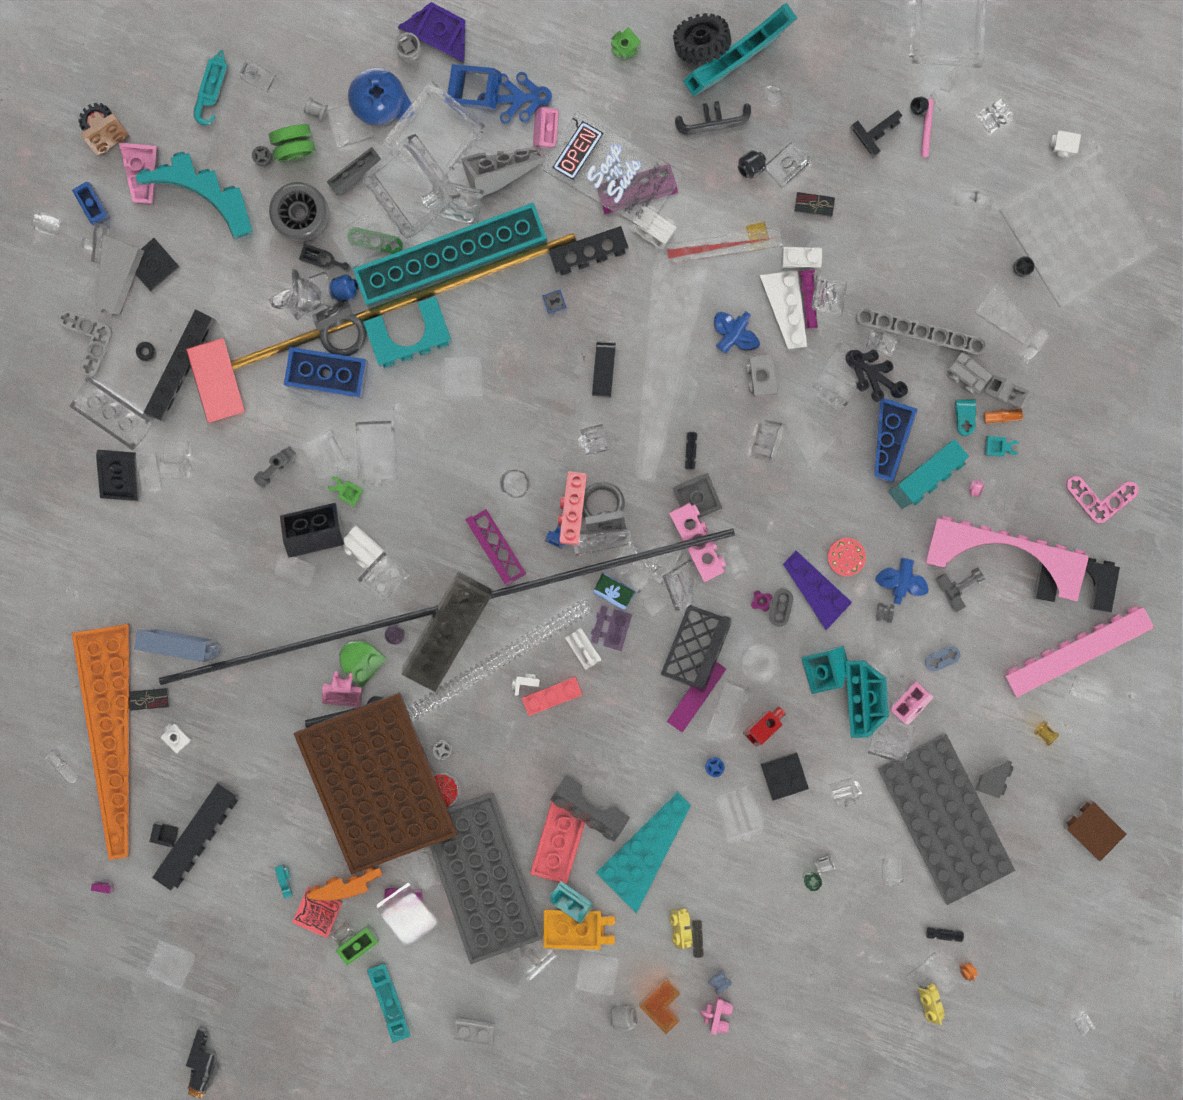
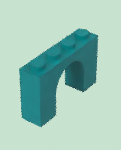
(435, 335)

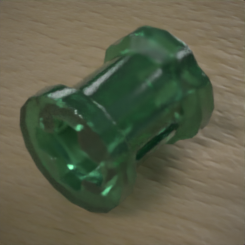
(807, 878)

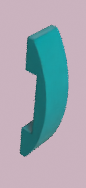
(389, 1002)

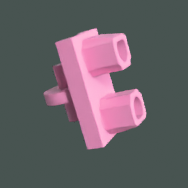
(717, 1024)

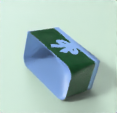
(614, 591)

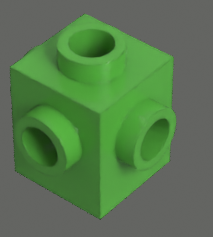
(630, 39)

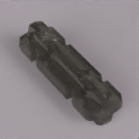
(697, 938)

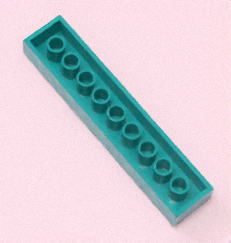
(450, 254)

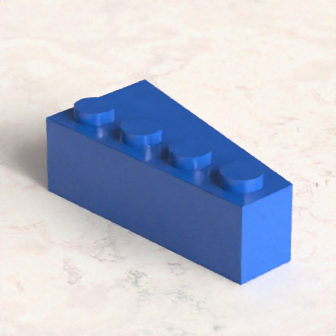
(893, 434)

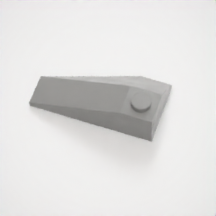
(498, 170)

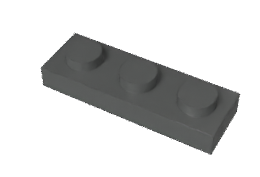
(353, 171)

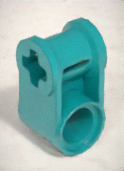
(965, 412)

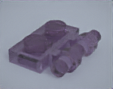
(616, 631)

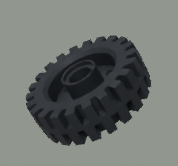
(702, 38)

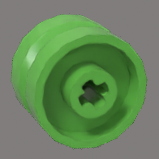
(292, 142)

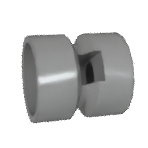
(408, 47)

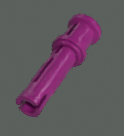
(807, 288)

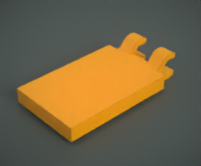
(566, 933)

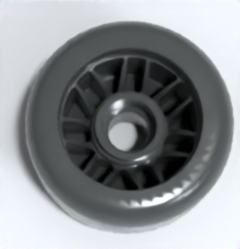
(290, 199)

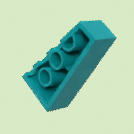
(929, 474)

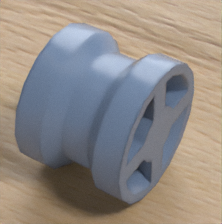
(719, 982)

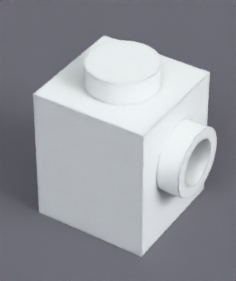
(1065, 143)
(176, 737)

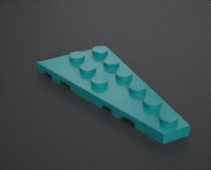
(639, 859)

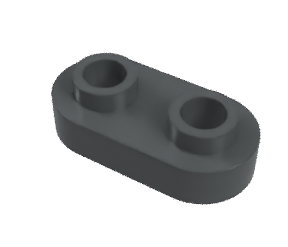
(781, 607)

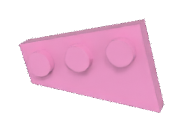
(137, 158)

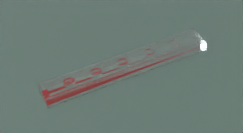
(724, 245)

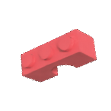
(552, 696)

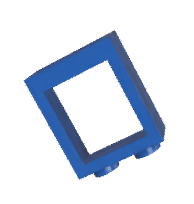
(457, 80)

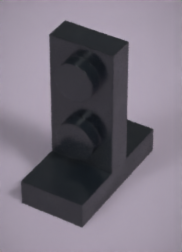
(876, 133)

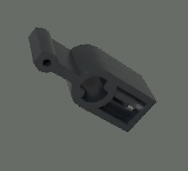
(320, 253)

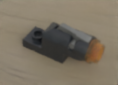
(203, 1064)

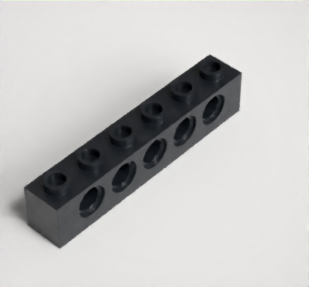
(178, 366)

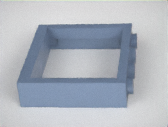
(176, 645)

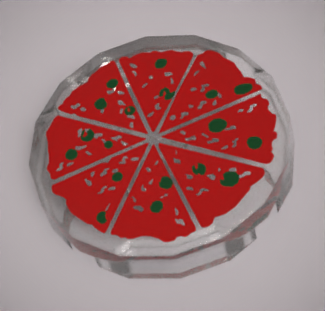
(449, 787)

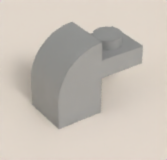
(1008, 392)

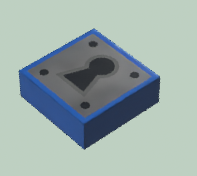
(554, 301)

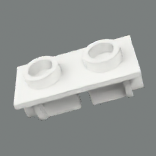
(583, 648)

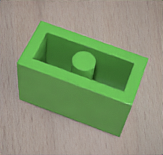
(357, 945)

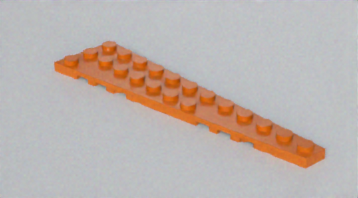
(104, 686)

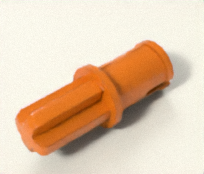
(1003, 416)

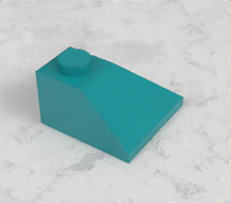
(825, 669)

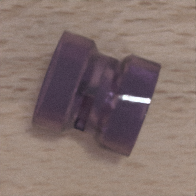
(394, 634)

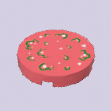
(846, 556)

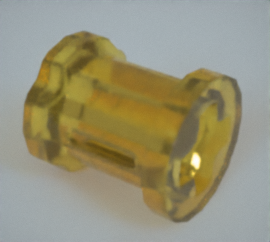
(1046, 733)

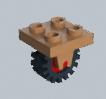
(101, 128)

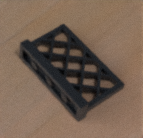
(711, 655)

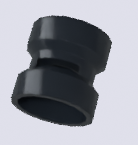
(1024, 263)

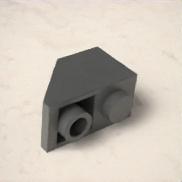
(993, 779)

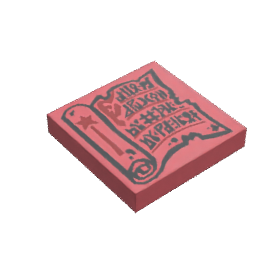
(317, 915)

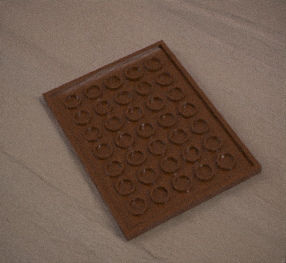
(375, 783)

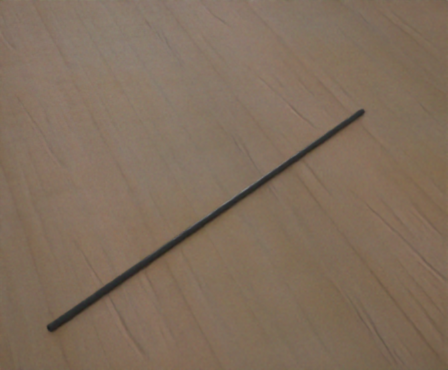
(429, 611)

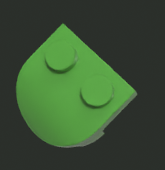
(360, 660)

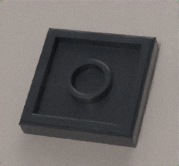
(155, 265)

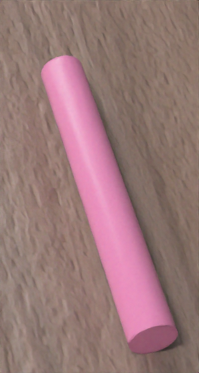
(927, 129)

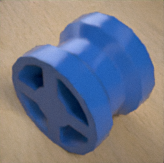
(717, 769)

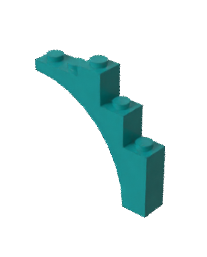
(741, 51)
(182, 174)

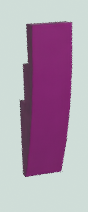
(693, 701)

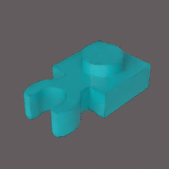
(997, 446)
(283, 875)

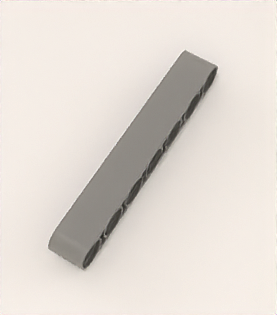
(930, 331)

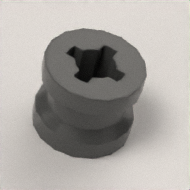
(259, 153)
(885, 612)

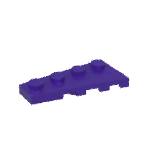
(818, 591)

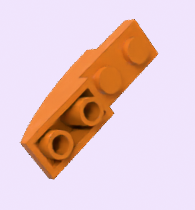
(337, 890)

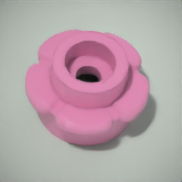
(976, 488)

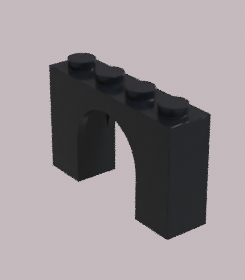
(1104, 584)

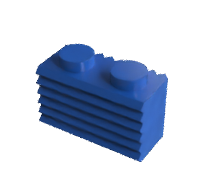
(90, 203)

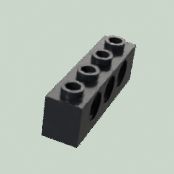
(613, 235)

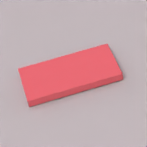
(215, 380)
(557, 845)

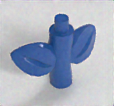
(735, 332)
(902, 581)

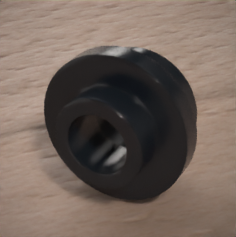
(919, 105)
(139, 351)

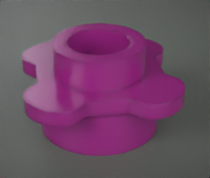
(766, 600)

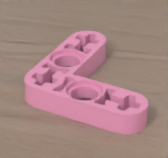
(1104, 504)

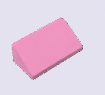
(545, 127)

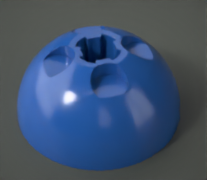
(376, 107)

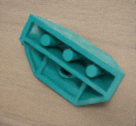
(866, 698)

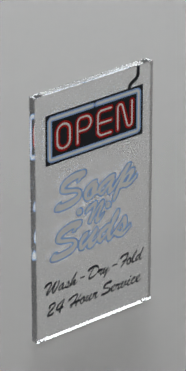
(612, 170)

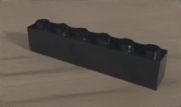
(195, 835)

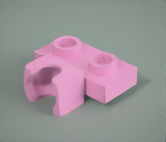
(341, 692)

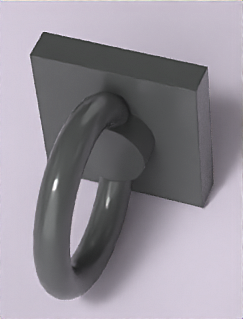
(333, 317)
(604, 520)

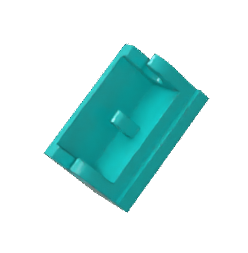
(571, 902)

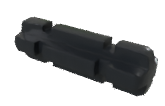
(691, 450)
(943, 934)

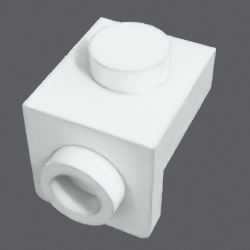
(528, 680)

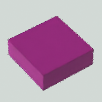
(102, 887)

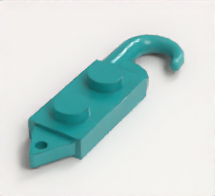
(210, 86)

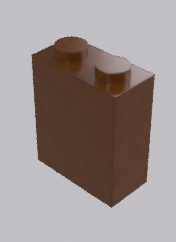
(1094, 830)

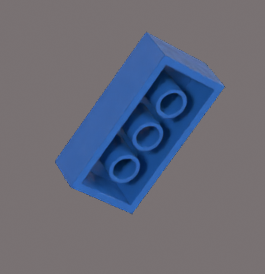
(307, 367)

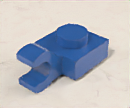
(554, 537)

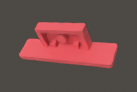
(572, 508)

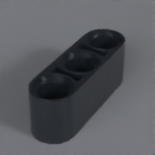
(603, 368)

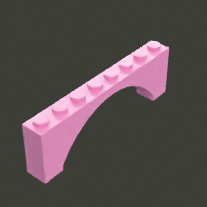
(955, 538)

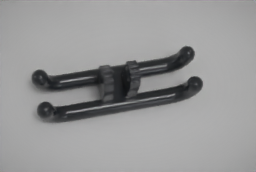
(710, 125)

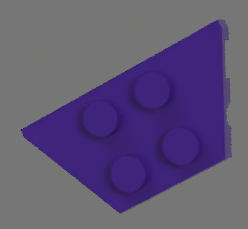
(438, 29)

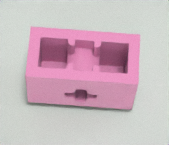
(912, 703)

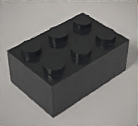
(312, 530)

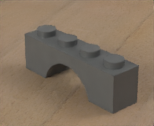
(569, 797)

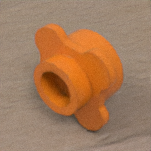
(968, 971)

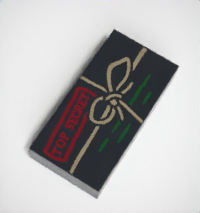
(814, 204)
(149, 699)

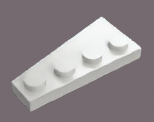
(785, 299)

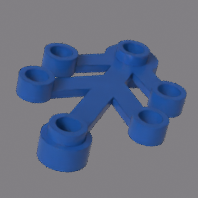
(520, 97)

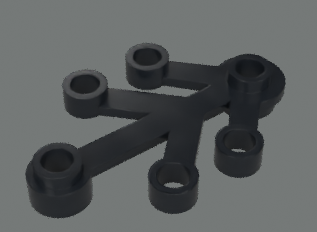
(856, 360)

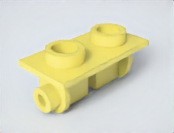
(681, 938)
(933, 1010)

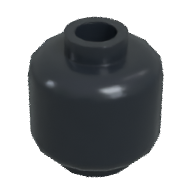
(752, 164)

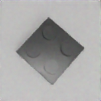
(698, 492)

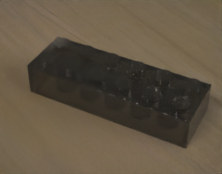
(446, 631)

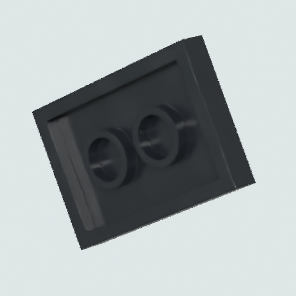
(117, 475)

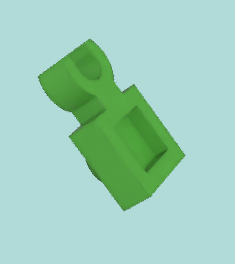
(348, 492)

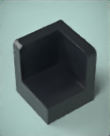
(163, 834)

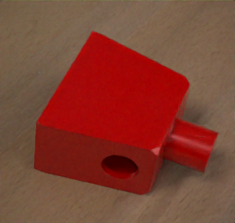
(759, 732)

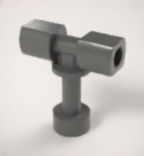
(277, 462)
(954, 590)

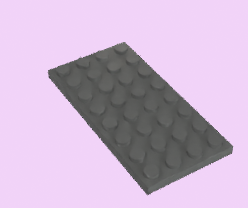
(946, 819)
(485, 882)

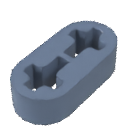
(945, 662)

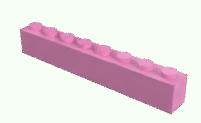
(1079, 651)

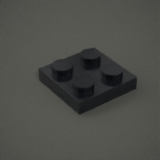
(784, 776)

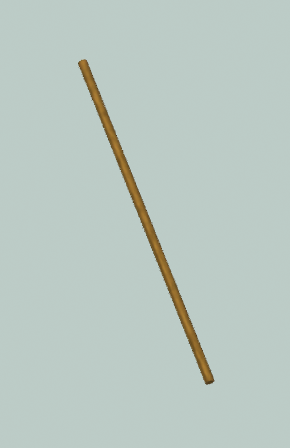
(407, 299)

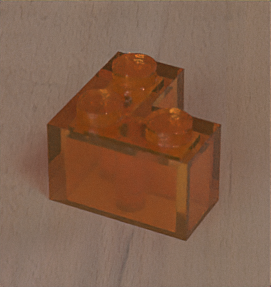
(657, 1003)

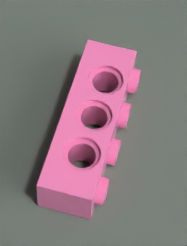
(706, 570)

